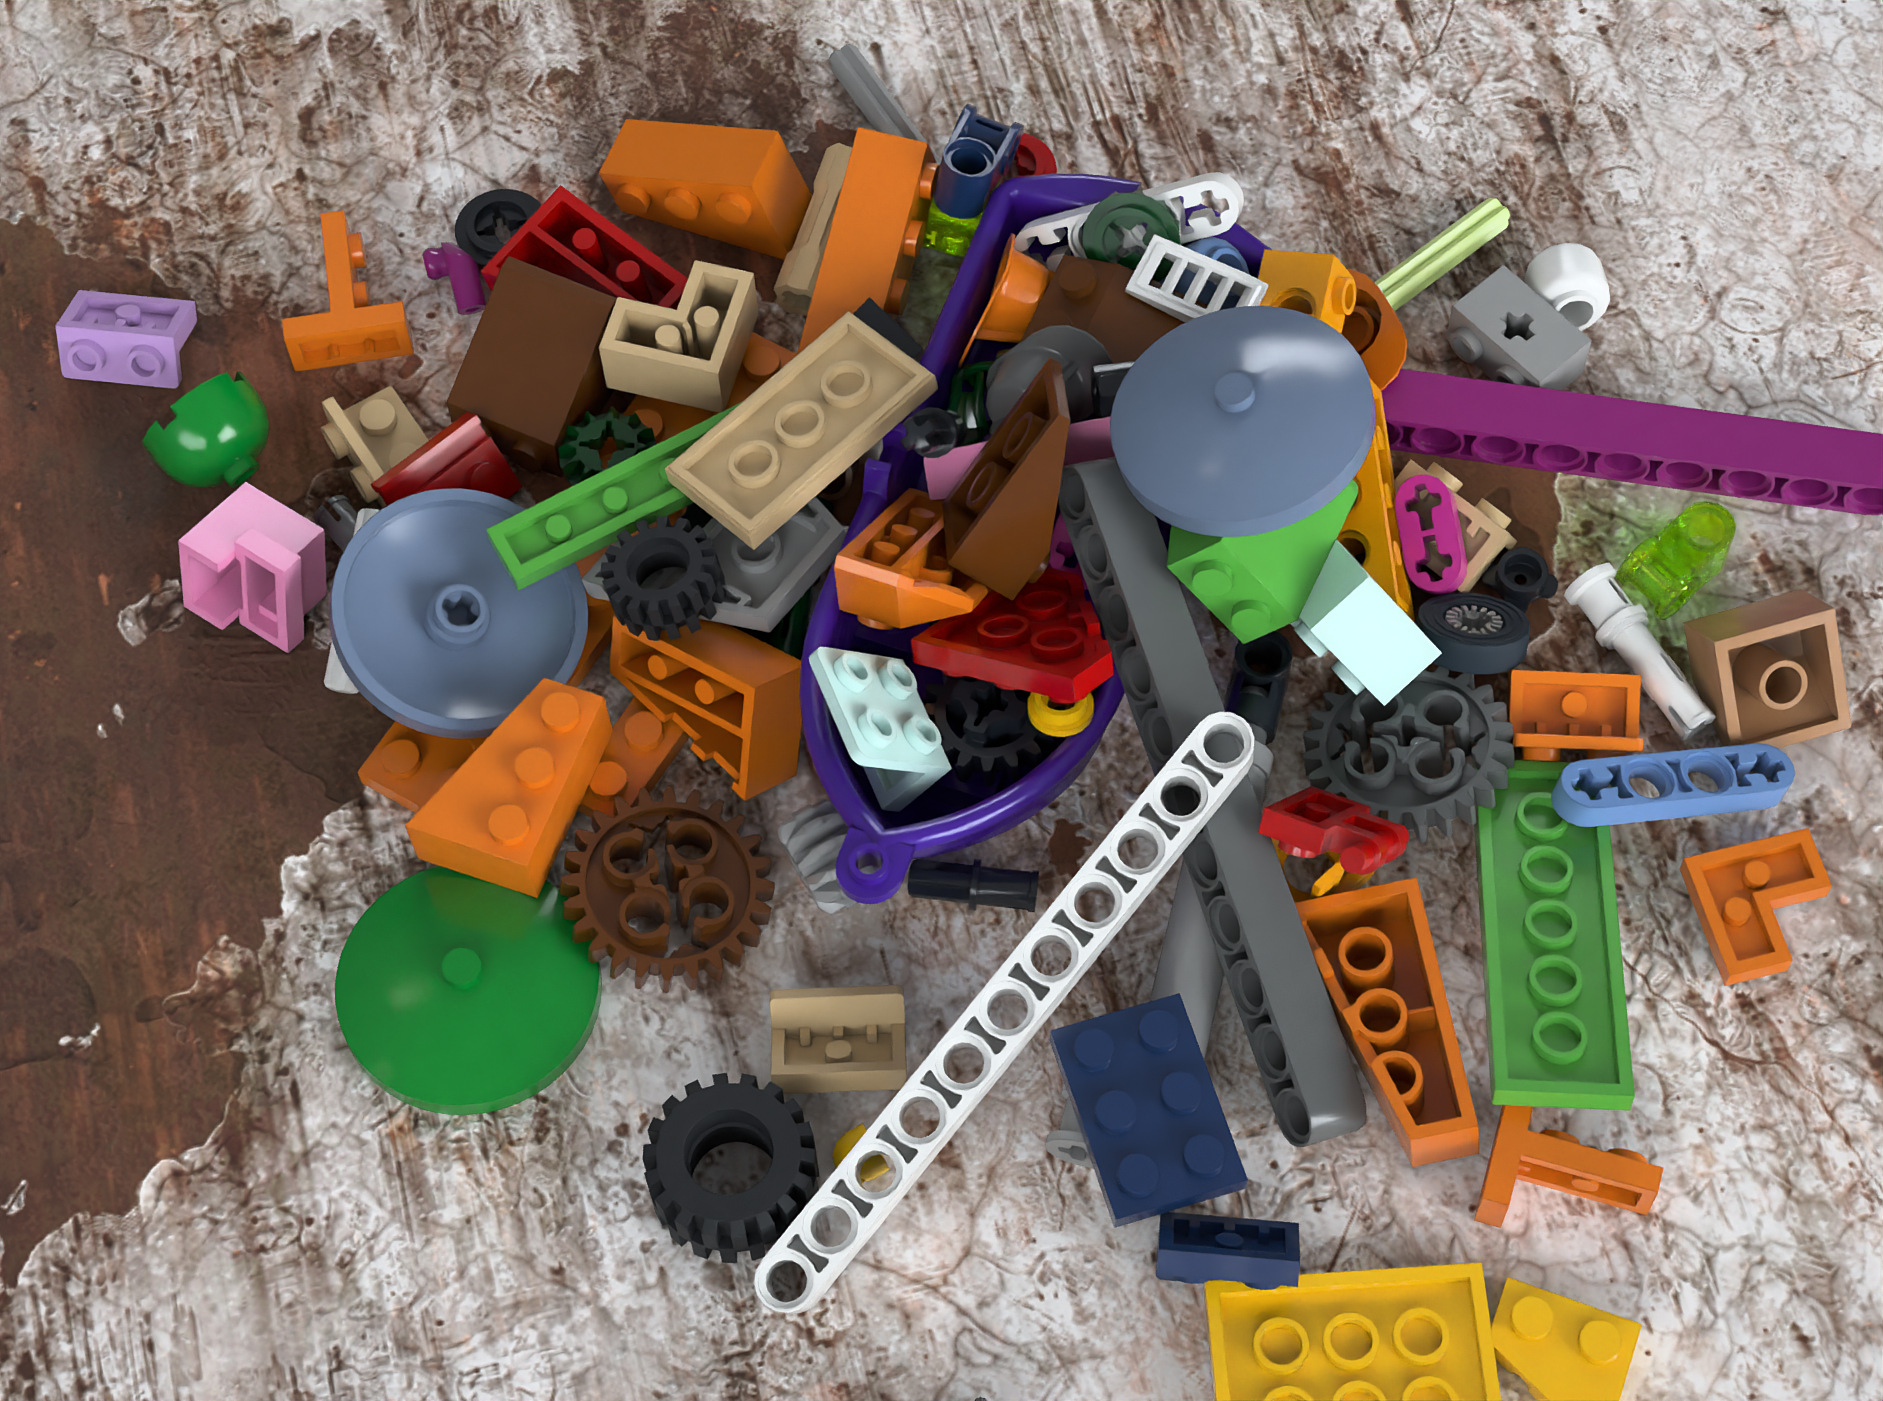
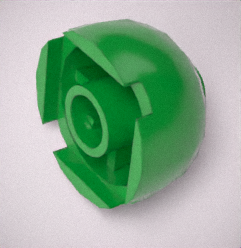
(214, 434)

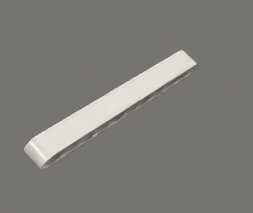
(998, 1046)

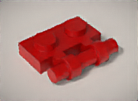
(1323, 821)

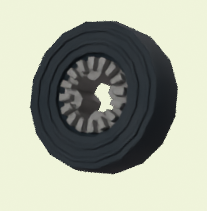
(1475, 632)

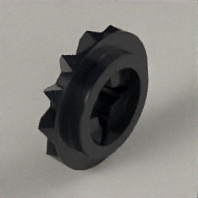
(477, 221)

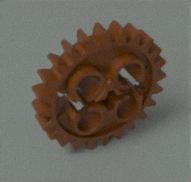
(609, 898)

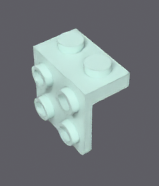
(882, 722)

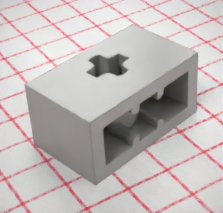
(1516, 334)

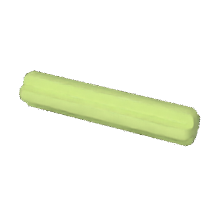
(1443, 252)

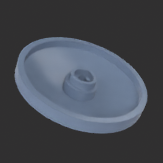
(1243, 421)
(437, 622)

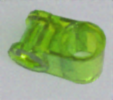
(1672, 564)

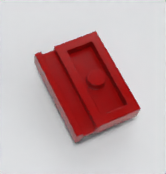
(452, 459)

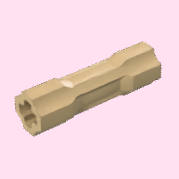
(802, 263)

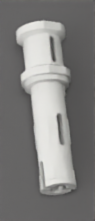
(1624, 629)

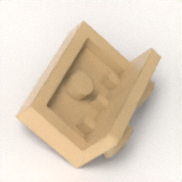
(838, 1039)

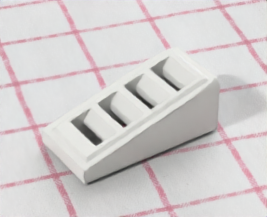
(1226, 277)

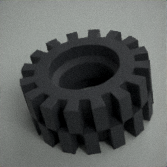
(656, 550)

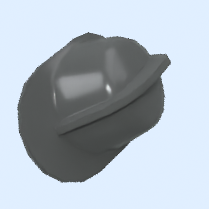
(1020, 365)

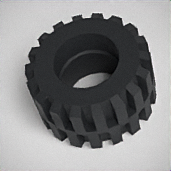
(718, 1117)

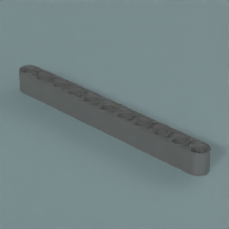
(1228, 860)

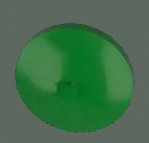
(465, 992)

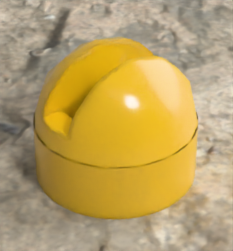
(872, 1167)

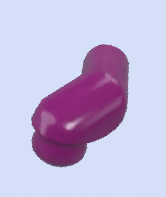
(463, 276)

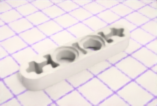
(1194, 189)

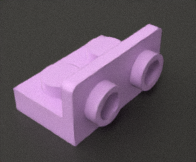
(124, 338)

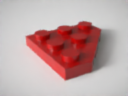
(1036, 643)

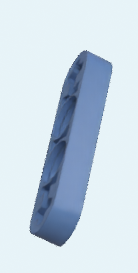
(1676, 792)

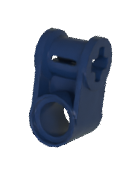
(974, 163)

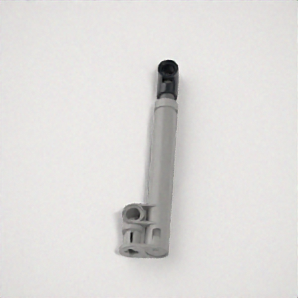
(1188, 953)

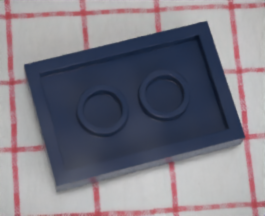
(1147, 1110)

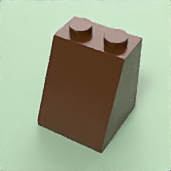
(534, 363)

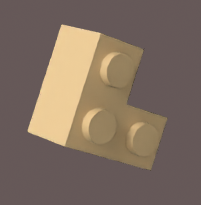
(688, 351)

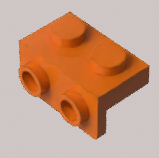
(1573, 713)

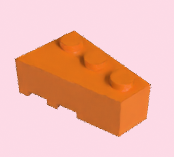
(724, 693)

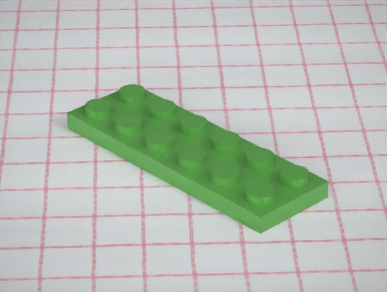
(1550, 951)

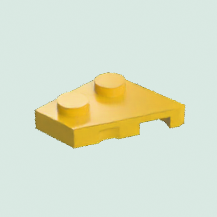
(1562, 1344)

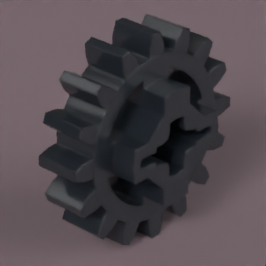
(993, 724)

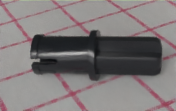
(934, 432)
(973, 884)

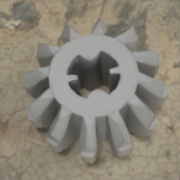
(812, 844)

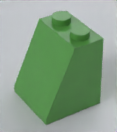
(1260, 578)

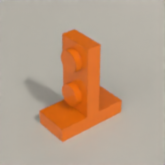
(353, 327)
(1562, 1164)

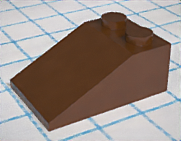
(1094, 299)
(1008, 497)

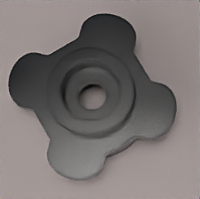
(1522, 564)

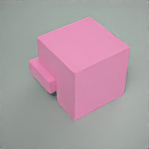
(254, 564)

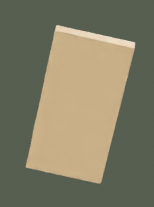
(801, 429)

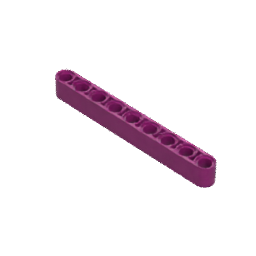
(1635, 442)

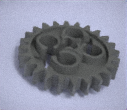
(1411, 750)

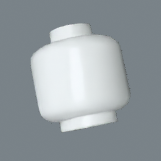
(1571, 282)

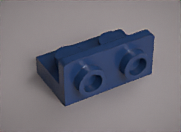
(1228, 1249)

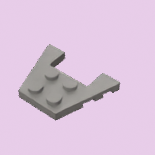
(759, 581)

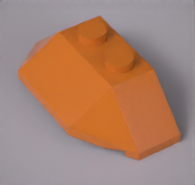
(900, 569)

